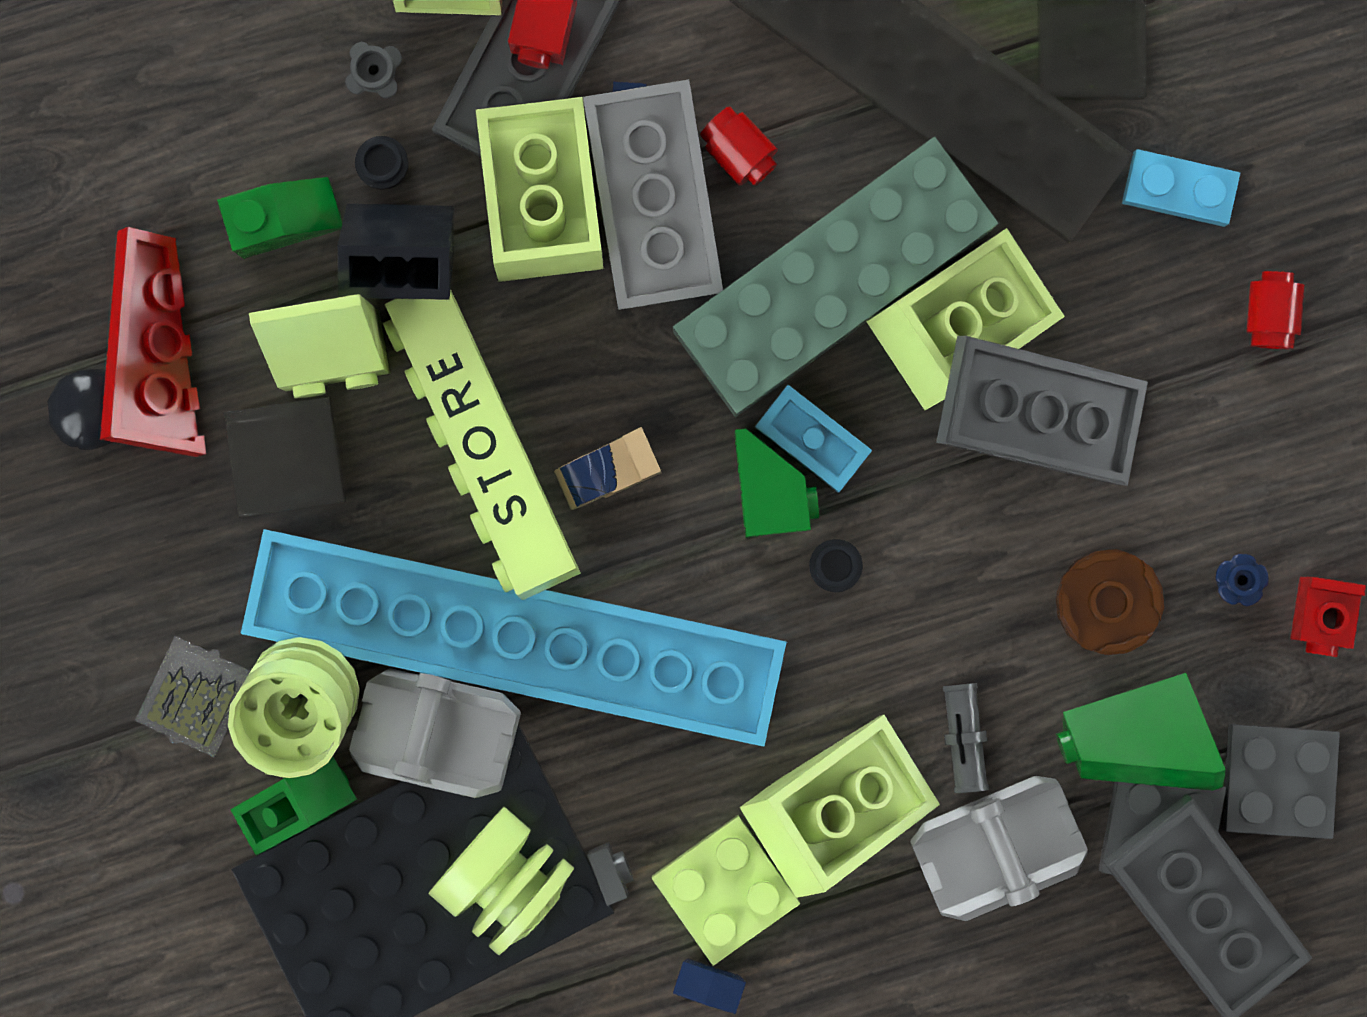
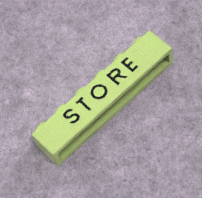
(484, 444)

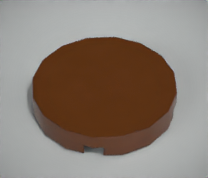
(1109, 602)

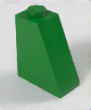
(1144, 738)

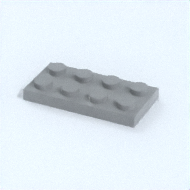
(653, 194)

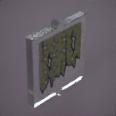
(192, 696)

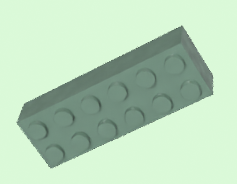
(835, 277)

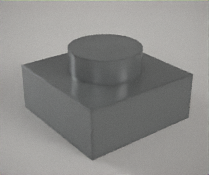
(611, 872)

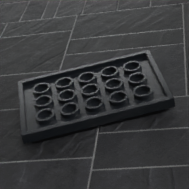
(354, 904)

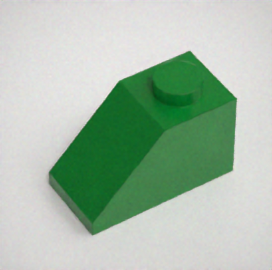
(279, 215)
(771, 490)
(292, 806)

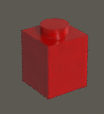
(541, 31)

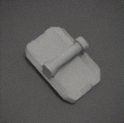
(435, 733)
(1000, 849)

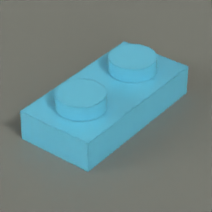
(1181, 188)
(813, 438)

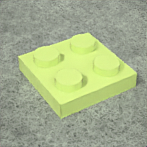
(725, 890)

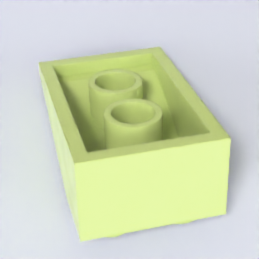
(539, 189)
(982, 296)
(322, 344)
(840, 808)

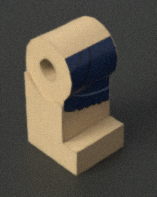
(608, 470)

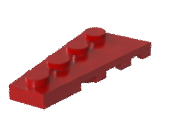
(147, 369)

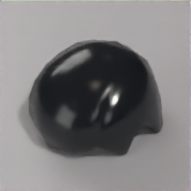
(77, 409)

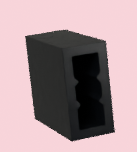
(396, 251)

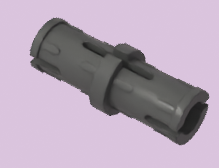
(965, 738)

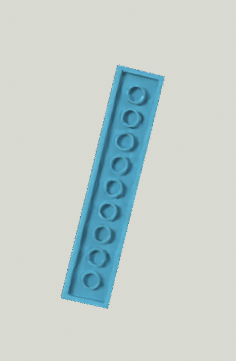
(534, 647)

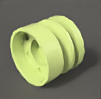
(290, 733)
(502, 881)

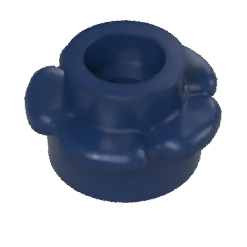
(1227, 578)

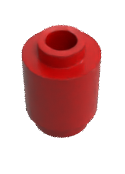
(739, 147)
(1275, 310)

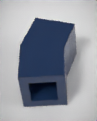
(709, 986)

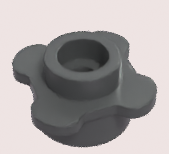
(366, 56)

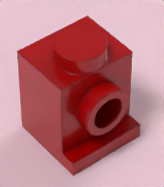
(1312, 600)

